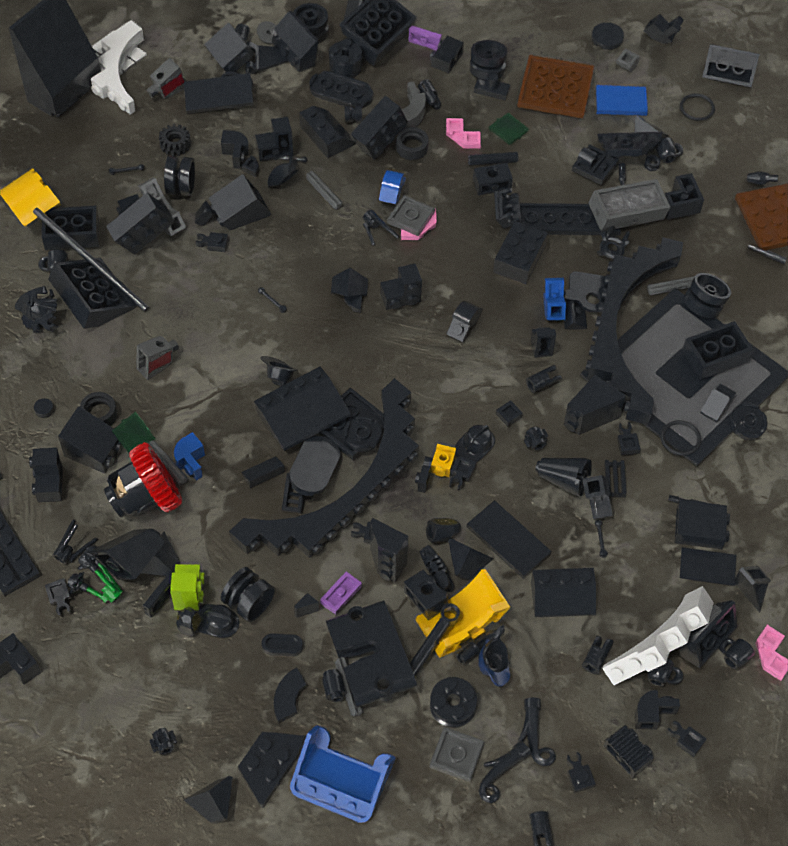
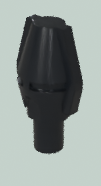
(761, 177)

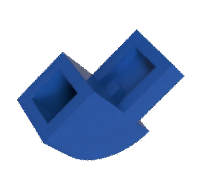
(391, 187)
(554, 299)
(187, 453)

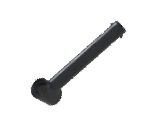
(434, 637)

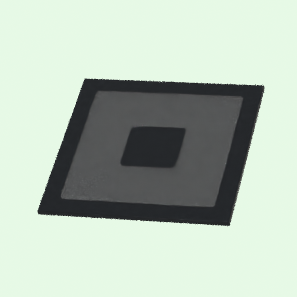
(656, 361)

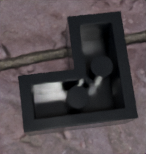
(275, 143)
(685, 197)
(404, 289)
(47, 474)
(17, 659)

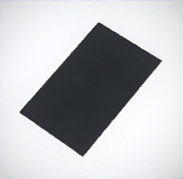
(708, 566)

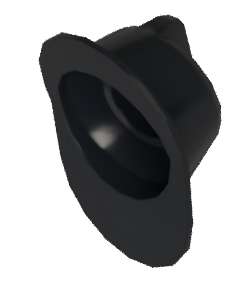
(277, 370)
(475, 443)
(218, 620)

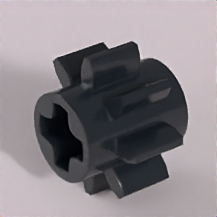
(536, 438)
(163, 741)

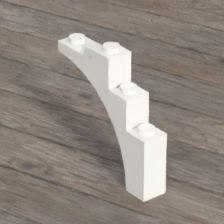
(115, 50)
(675, 632)

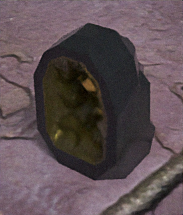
(442, 529)
(188, 621)

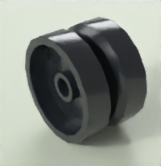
(314, 18)
(488, 58)
(179, 176)
(707, 295)

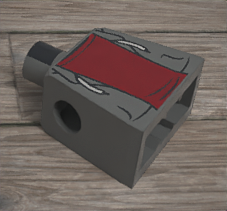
(166, 80)
(154, 356)

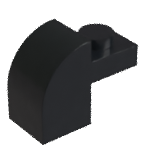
(662, 30)
(235, 144)
(463, 318)
(600, 495)
(651, 706)

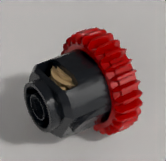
(142, 485)

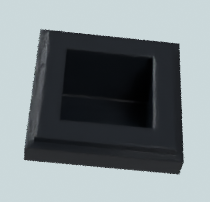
(203, 214)
(306, 606)

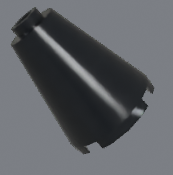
(565, 472)

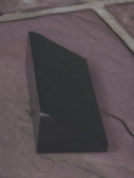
(575, 316)
(263, 472)

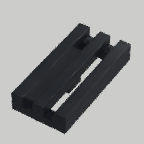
(615, 465)
(158, 597)

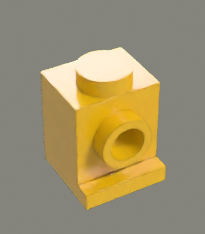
(443, 460)

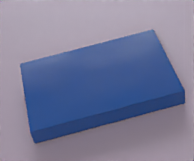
(621, 100)

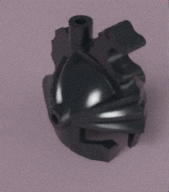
(38, 310)

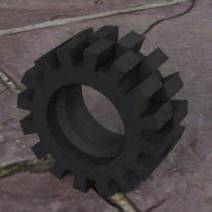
(171, 133)

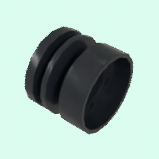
(247, 594)

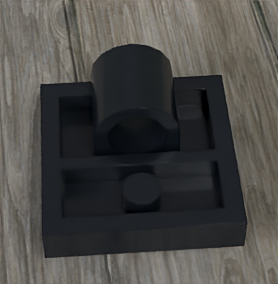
(594, 164)

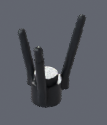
(373, 220)
(64, 551)

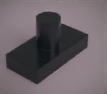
(492, 87)

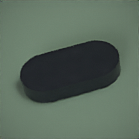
(282, 645)

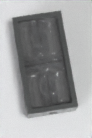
(629, 204)

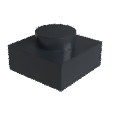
(509, 413)

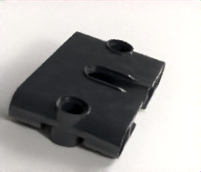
(384, 667)

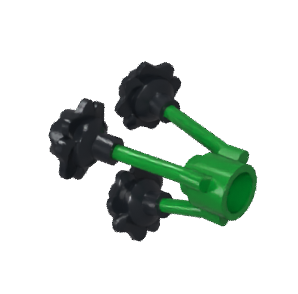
(88, 560)

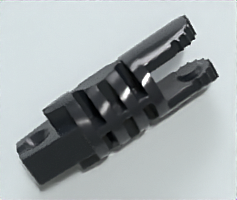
(437, 568)

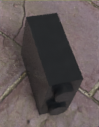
(229, 48)
(701, 524)

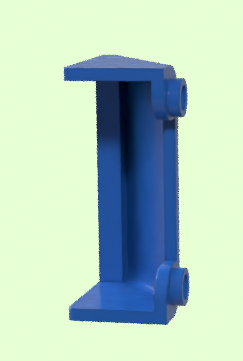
(337, 779)

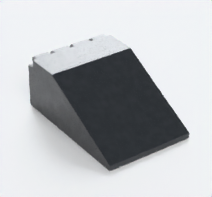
(53, 56)

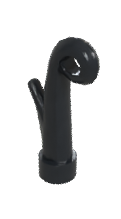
(531, 729)
(501, 765)

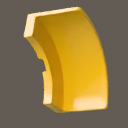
(27, 194)
(478, 607)

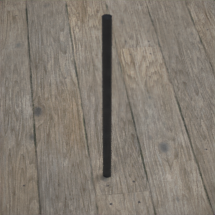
(88, 257)

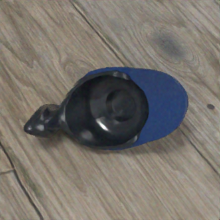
(494, 657)

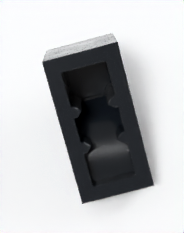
(543, 342)

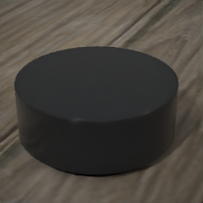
(43, 408)

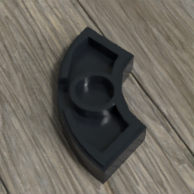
(286, 695)

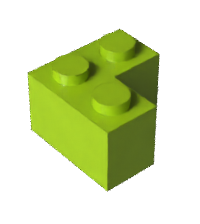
(187, 586)

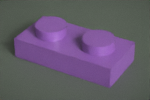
(424, 37)
(340, 593)

